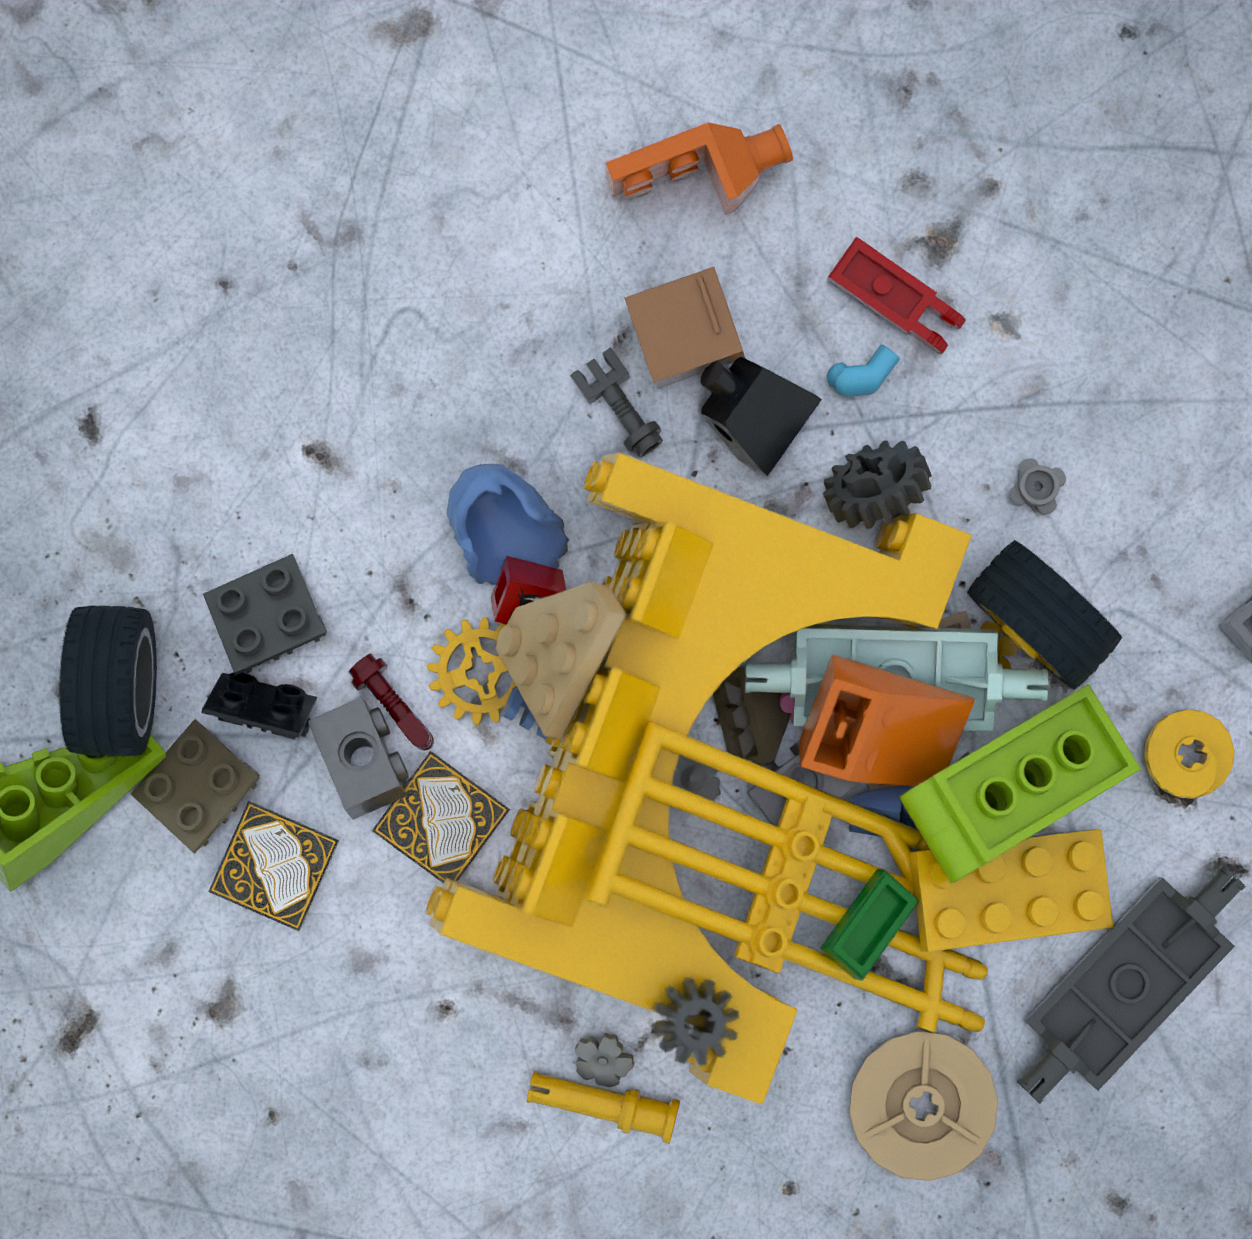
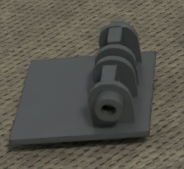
(264, 614)

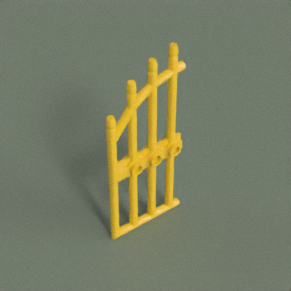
(785, 878)

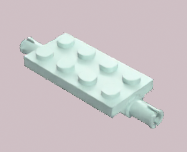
(941, 657)

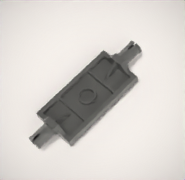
(1129, 983)

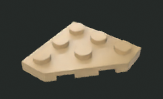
(557, 649)

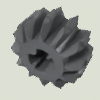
(690, 1004)

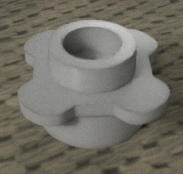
(1049, 478)

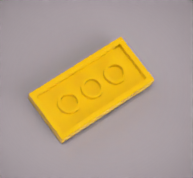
(1028, 892)

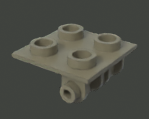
(195, 786)

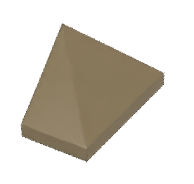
(750, 721)

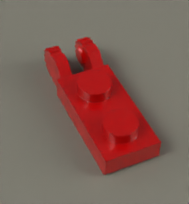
(892, 293)

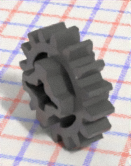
(877, 484)

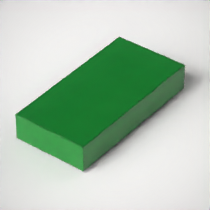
(869, 924)

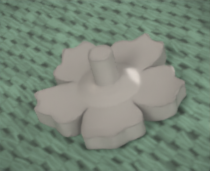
(696, 778)
(603, 1060)

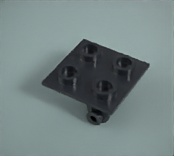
(246, 701)

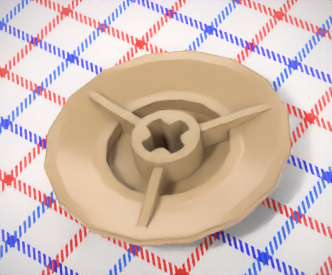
(941, 1140)

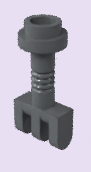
(642, 436)

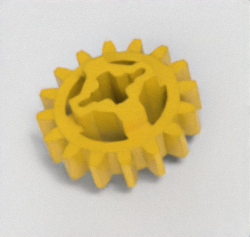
(458, 678)

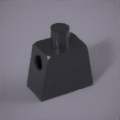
(755, 411)

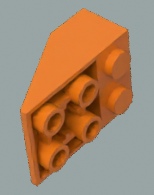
(881, 726)

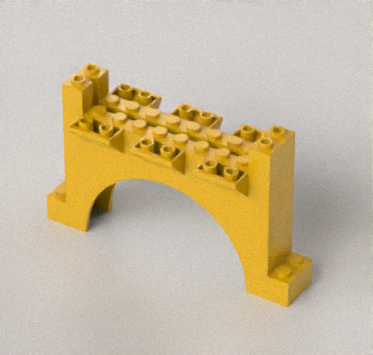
(700, 595)

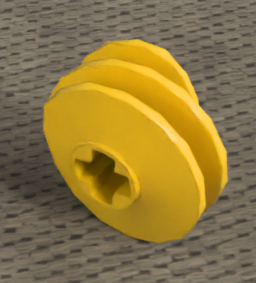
(1183, 729)

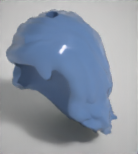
(502, 517)

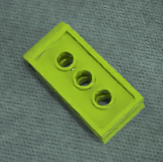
(1063, 753)

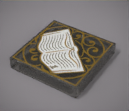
(441, 819)
(274, 865)

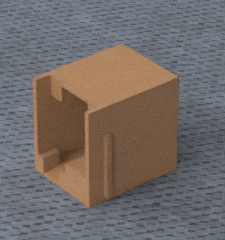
(684, 327)

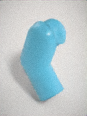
(862, 379)

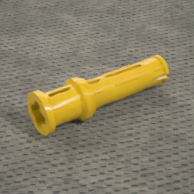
(627, 1110)

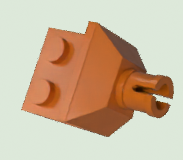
(728, 155)

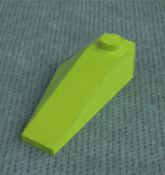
(57, 799)

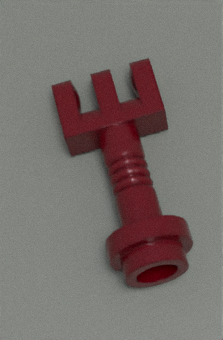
(368, 674)

